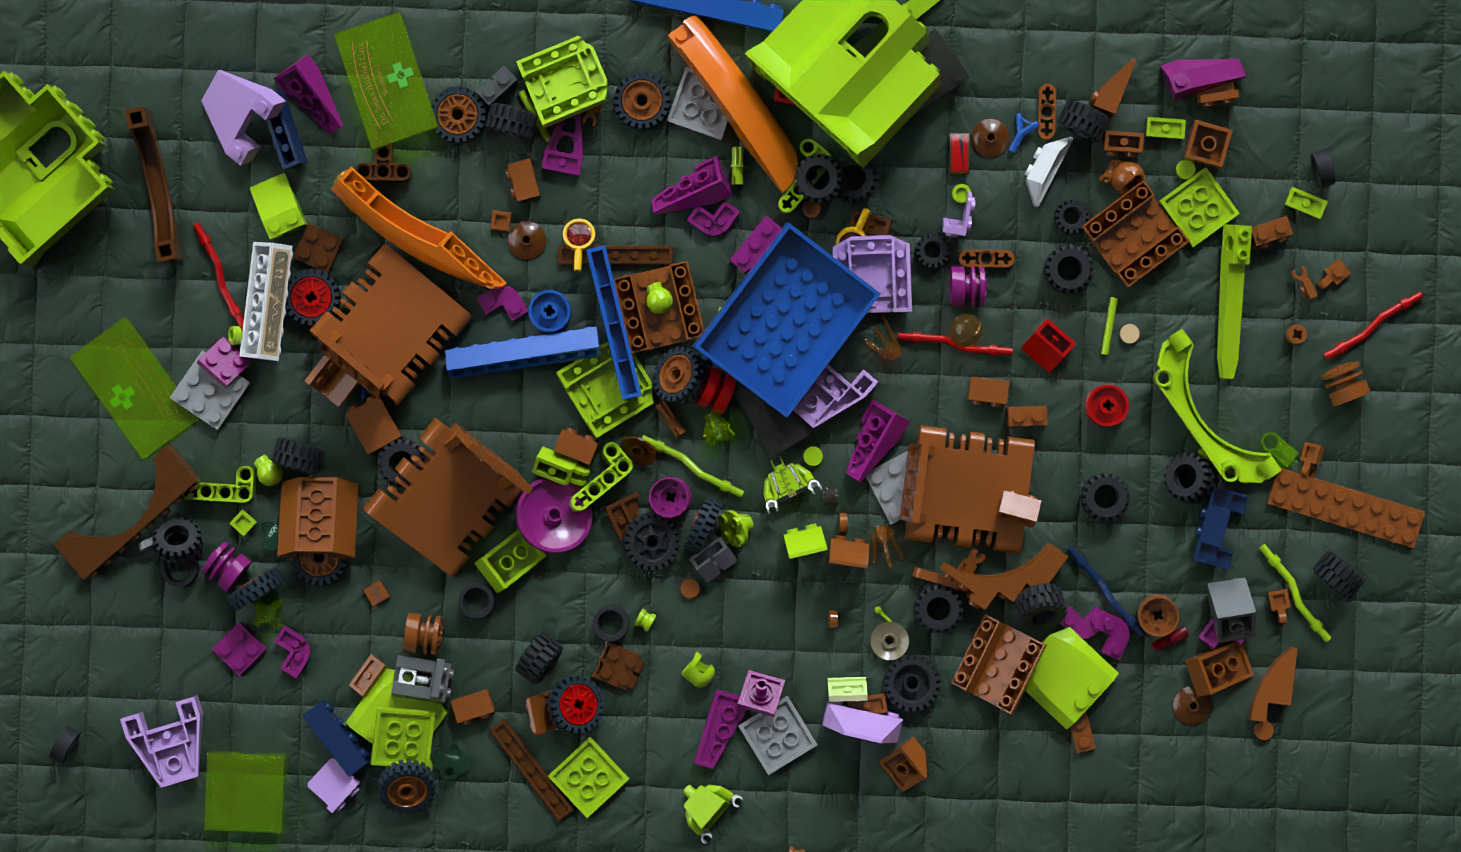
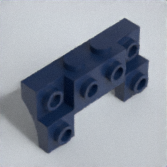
(1214, 524)

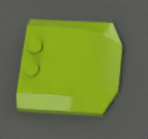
(564, 80)
(596, 394)
(1069, 677)
(364, 716)

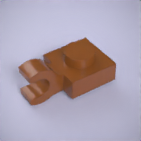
(1334, 273)
(1306, 288)
(1311, 455)
(969, 565)
(1279, 602)

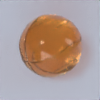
(965, 330)

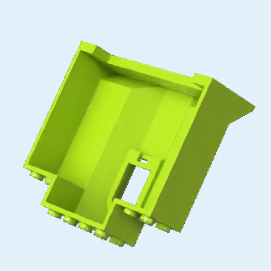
(850, 98)
(39, 201)

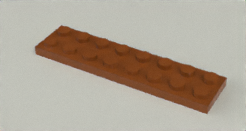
(1346, 507)

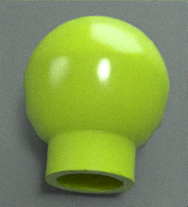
(659, 299)
(267, 471)

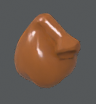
(1122, 175)

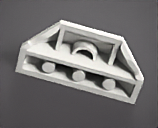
(1045, 167)

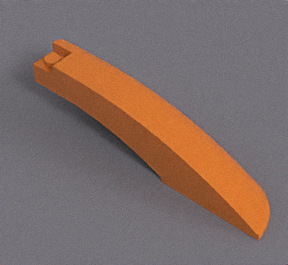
(737, 100)
(411, 234)

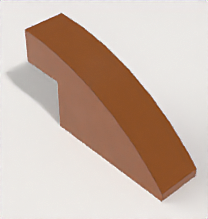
(1275, 685)

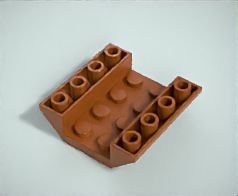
(1134, 234)
(653, 330)
(318, 517)
(999, 664)

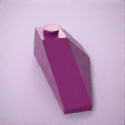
(1195, 76)
(308, 88)
(702, 187)
(878, 435)

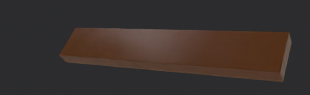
(624, 255)
(531, 769)

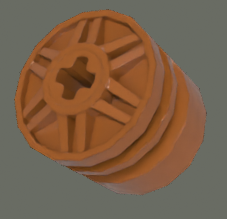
(1345, 383)
(1160, 626)
(422, 634)

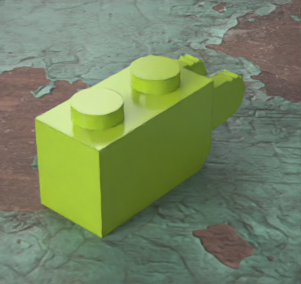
(559, 468)

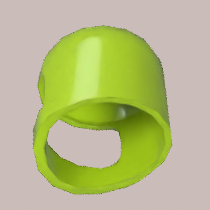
(696, 677)

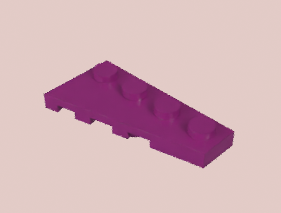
(719, 727)

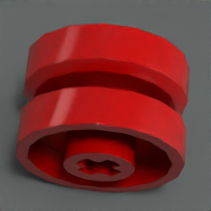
(717, 390)
(1117, 408)

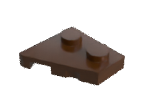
(623, 512)

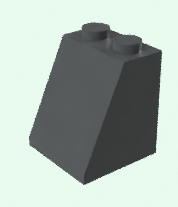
(1232, 610)

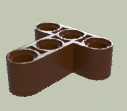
(387, 162)

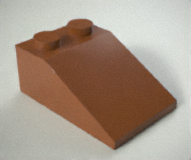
(1110, 94)
(848, 553)
(1218, 668)

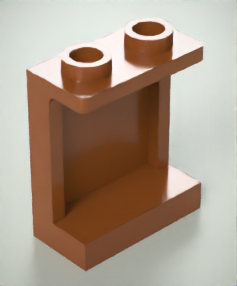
(373, 424)

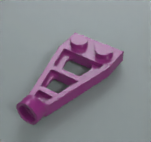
(561, 161)

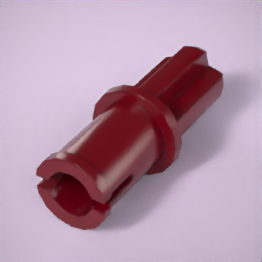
(1170, 639)

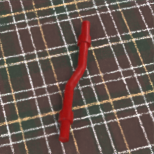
(205, 241)
(1403, 304)
(917, 337)

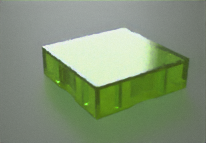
(245, 791)

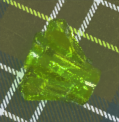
(716, 429)
(267, 613)

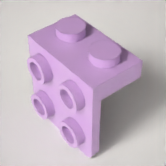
(957, 227)
(333, 785)

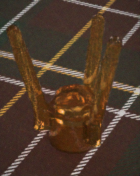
(891, 350)
(883, 533)

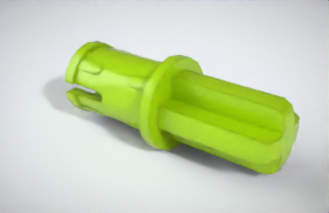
(737, 165)

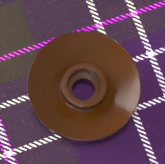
(983, 145)
(531, 249)
(638, 450)
(1182, 708)

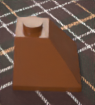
(906, 764)

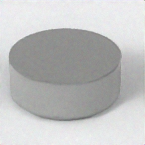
(146, 544)

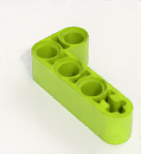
(819, 172)
(599, 482)
(235, 489)

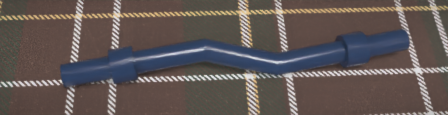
(1082, 562)

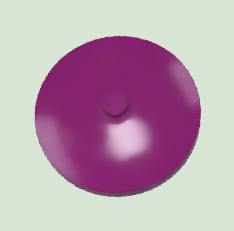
(547, 518)

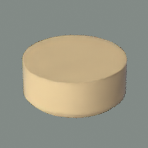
(1129, 333)

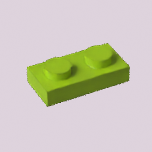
(1165, 128)
(1305, 203)

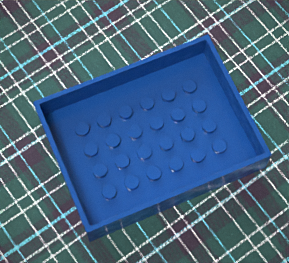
(786, 319)

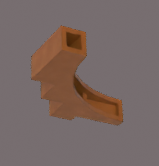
(1007, 585)

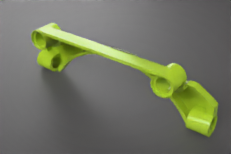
(1247, 465)

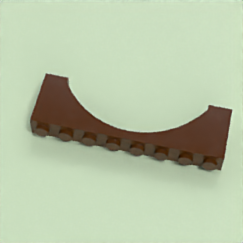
(144, 133)
(173, 480)

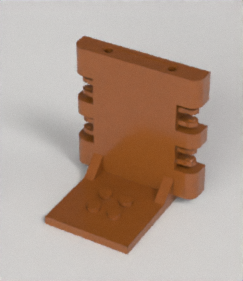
(389, 326)
(964, 488)
(447, 495)

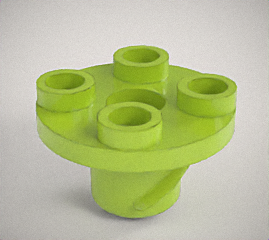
(735, 527)

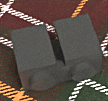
(502, 82)
(713, 559)

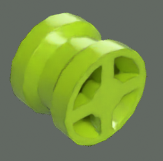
(645, 620)

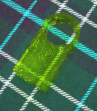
(1282, 451)

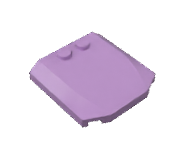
(883, 265)

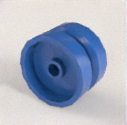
(538, 311)

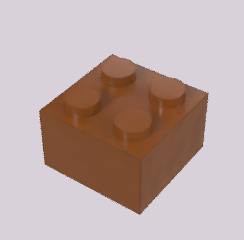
(1207, 144)

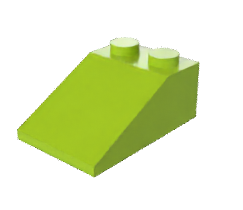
(278, 206)
(804, 541)
(508, 561)

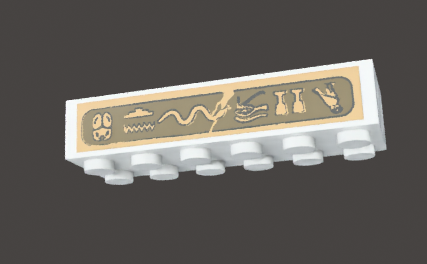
(266, 301)

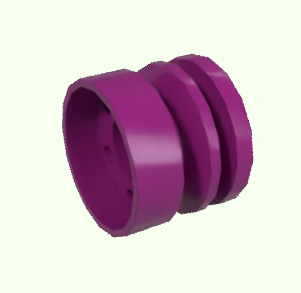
(967, 286)
(659, 494)
(226, 566)

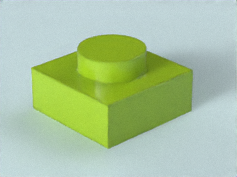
(243, 522)

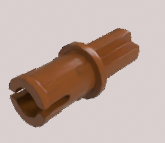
(670, 418)

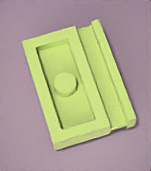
(847, 689)

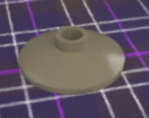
(896, 648)

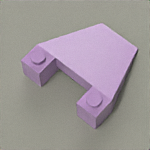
(231, 106)
(831, 395)
(862, 724)
(171, 749)

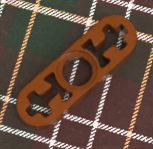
(1042, 97)
(1000, 254)
(936, 578)

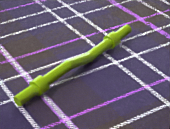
(723, 485)
(1315, 624)

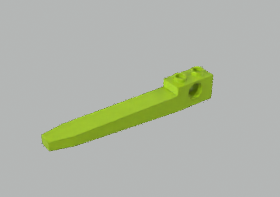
(1234, 256)

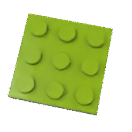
(1199, 207)
(402, 736)
(588, 777)

